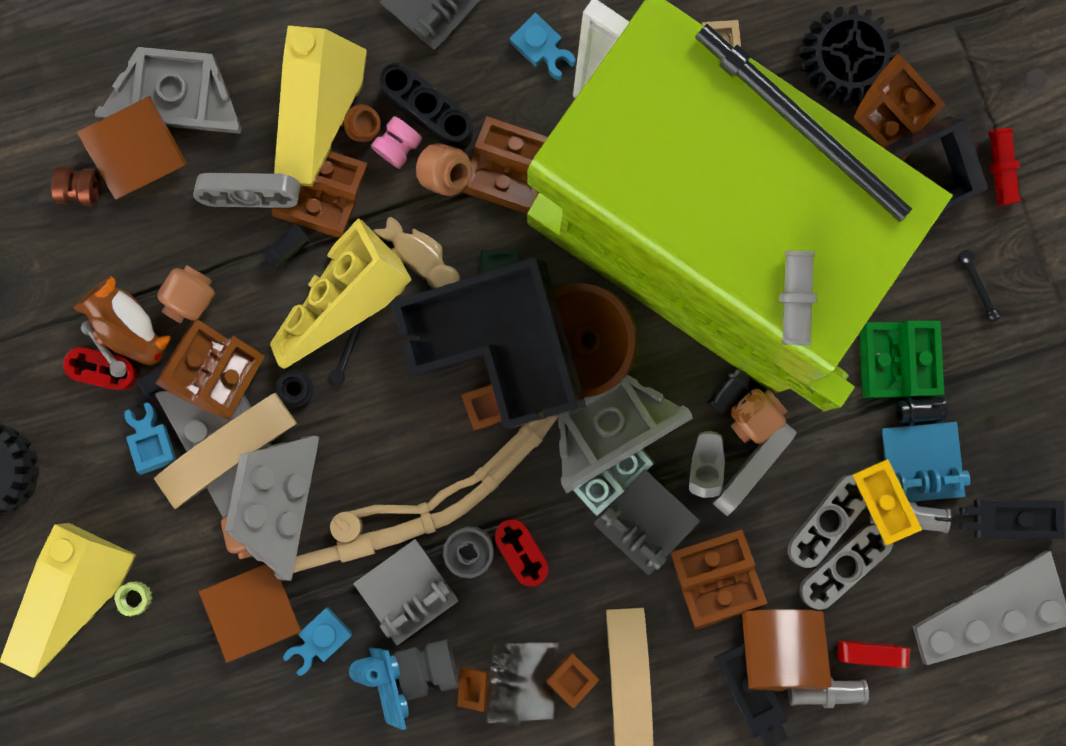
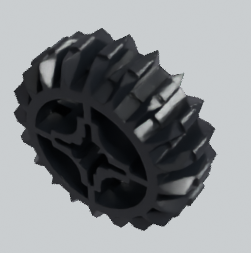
(818, 56)

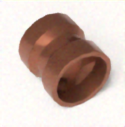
(76, 186)

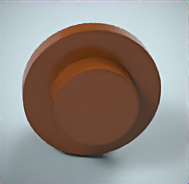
(362, 123)

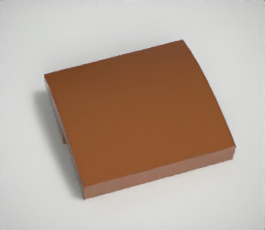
(897, 104)
(132, 147)
(502, 165)
(331, 199)
(210, 370)
(718, 579)
(249, 612)
(786, 650)

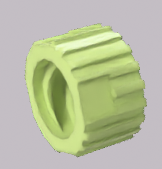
(121, 594)

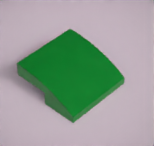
(901, 359)

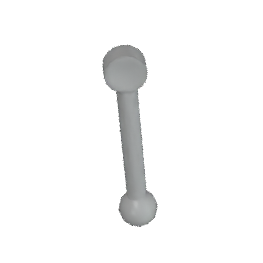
(117, 368)

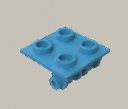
(926, 460)
(382, 671)

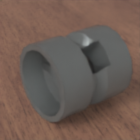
(468, 552)
(427, 669)

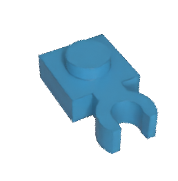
(539, 43)
(150, 444)
(321, 638)

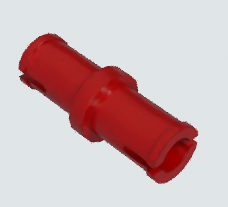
(1004, 166)

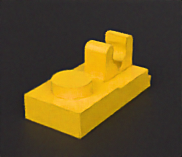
(887, 502)

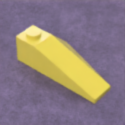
(317, 89)
(353, 287)
(64, 592)

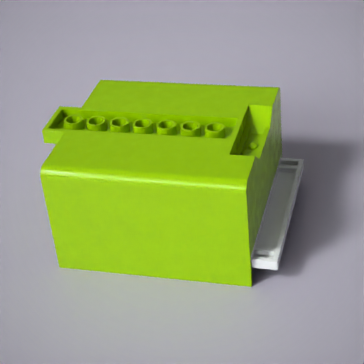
(700, 187)

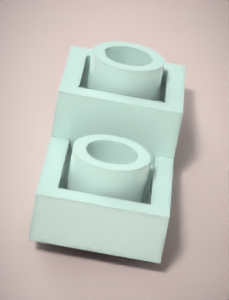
(610, 484)

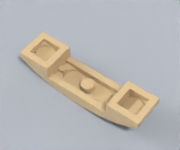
(223, 448)
(630, 677)

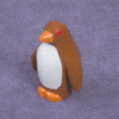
(122, 323)

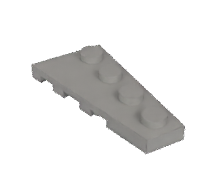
(1007, 610)

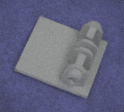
(406, 592)

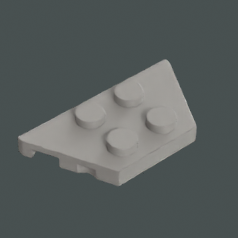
(182, 86)
(194, 426)
(613, 429)
(272, 501)

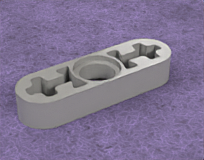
(247, 190)
(753, 470)
(821, 550)
(832, 594)

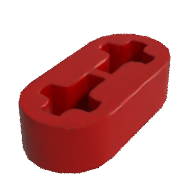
(99, 377)
(513, 557)
(873, 653)

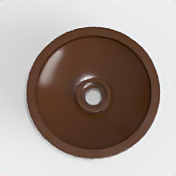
(600, 312)

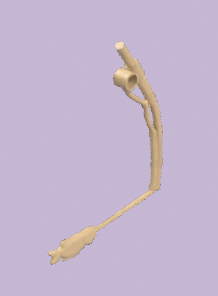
(424, 258)

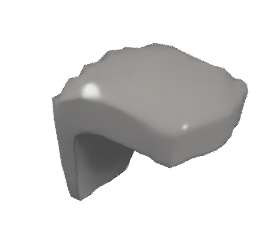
(707, 465)

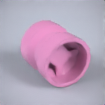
(396, 142)

